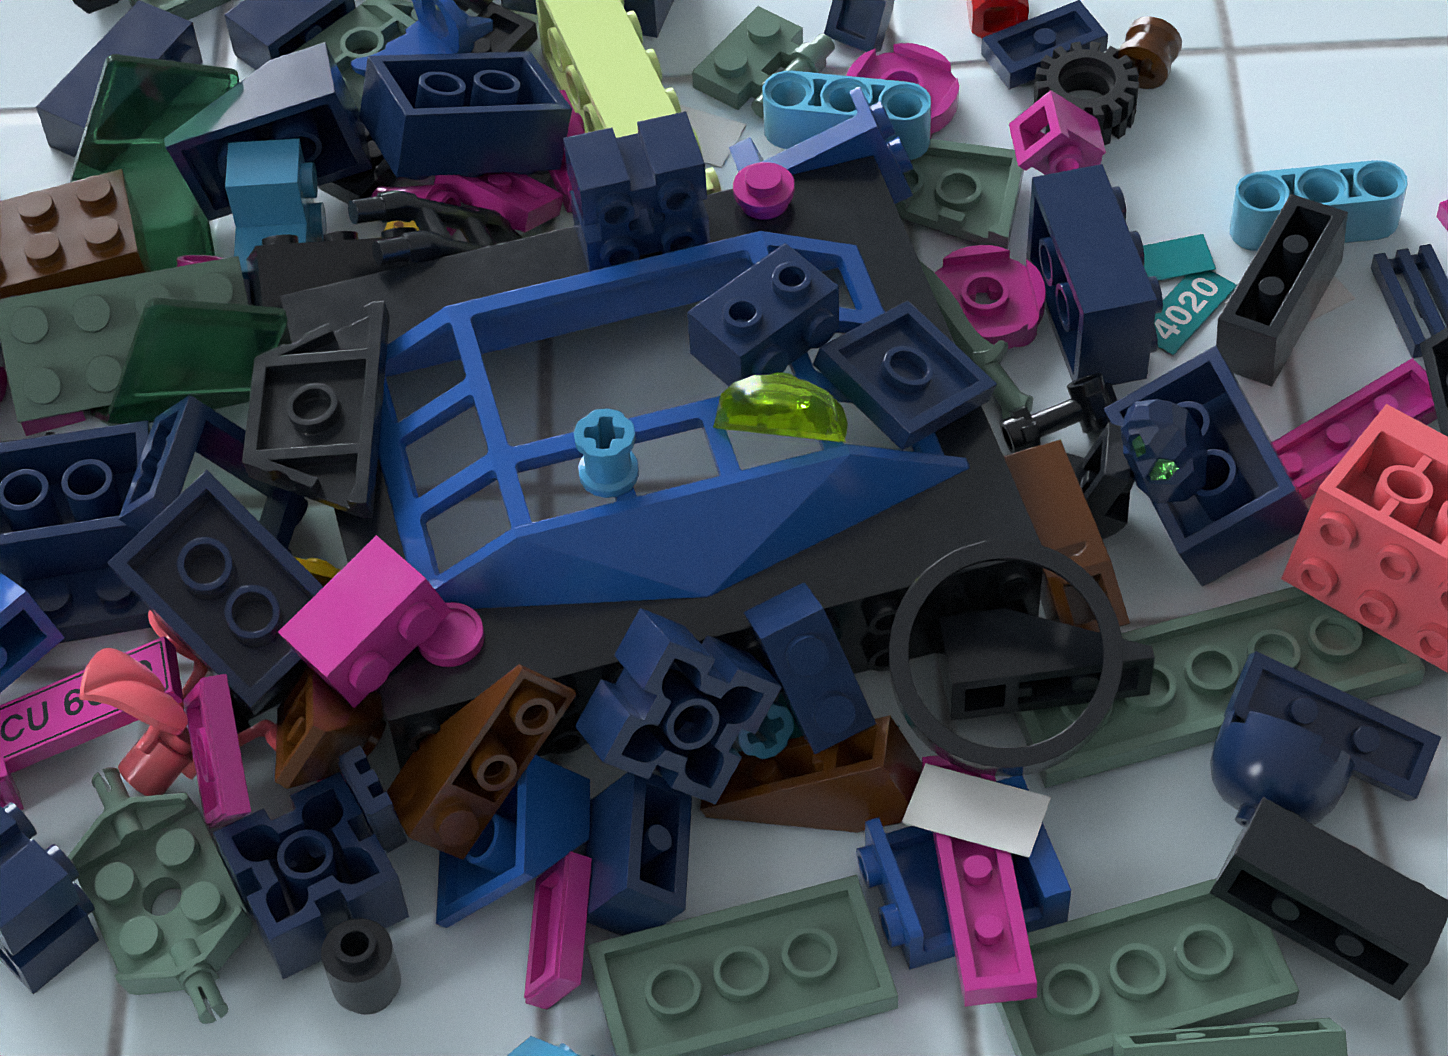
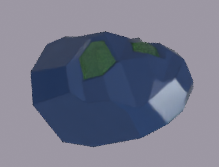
(1164, 450)

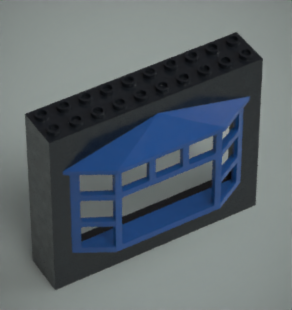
(699, 553)

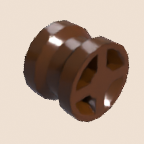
(1152, 48)

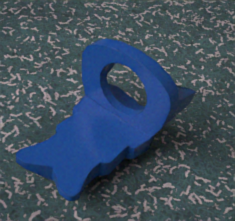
(434, 32)

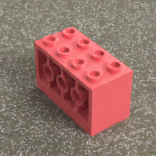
(1381, 536)

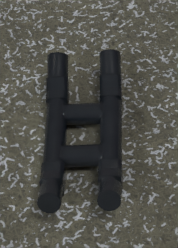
(432, 241)

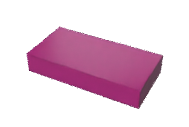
(558, 931)

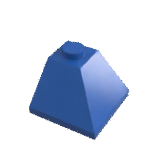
(528, 834)

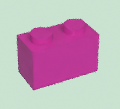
(365, 621)

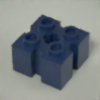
(637, 191)
(677, 706)
(310, 872)
(40, 905)

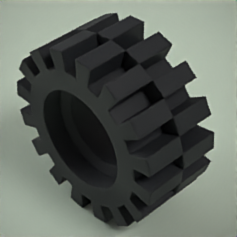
(1093, 72)

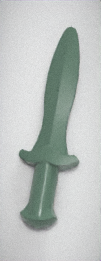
(977, 348)

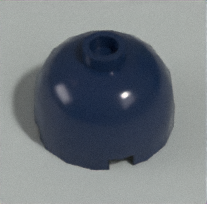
(1277, 763)

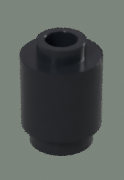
(361, 966)

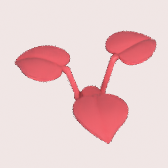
(166, 745)

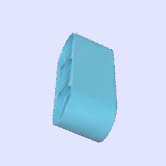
(809, 103)
(1367, 190)

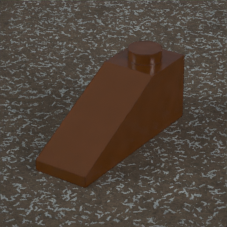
(319, 727)
(829, 790)

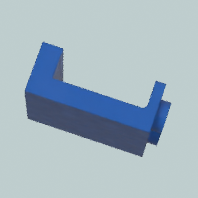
(850, 140)
(913, 895)

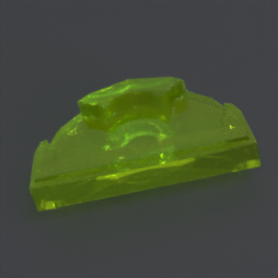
(781, 407)

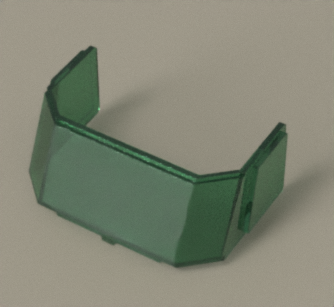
(178, 342)

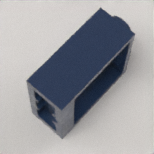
(168, 456)

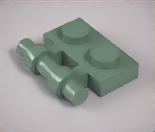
(753, 54)

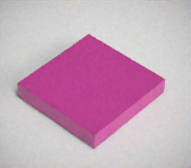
(216, 752)

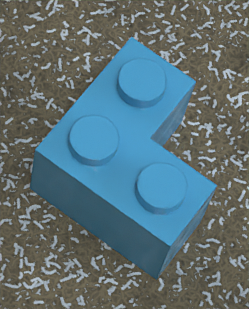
(272, 194)

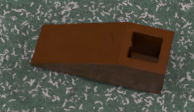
(1067, 526)
(475, 760)

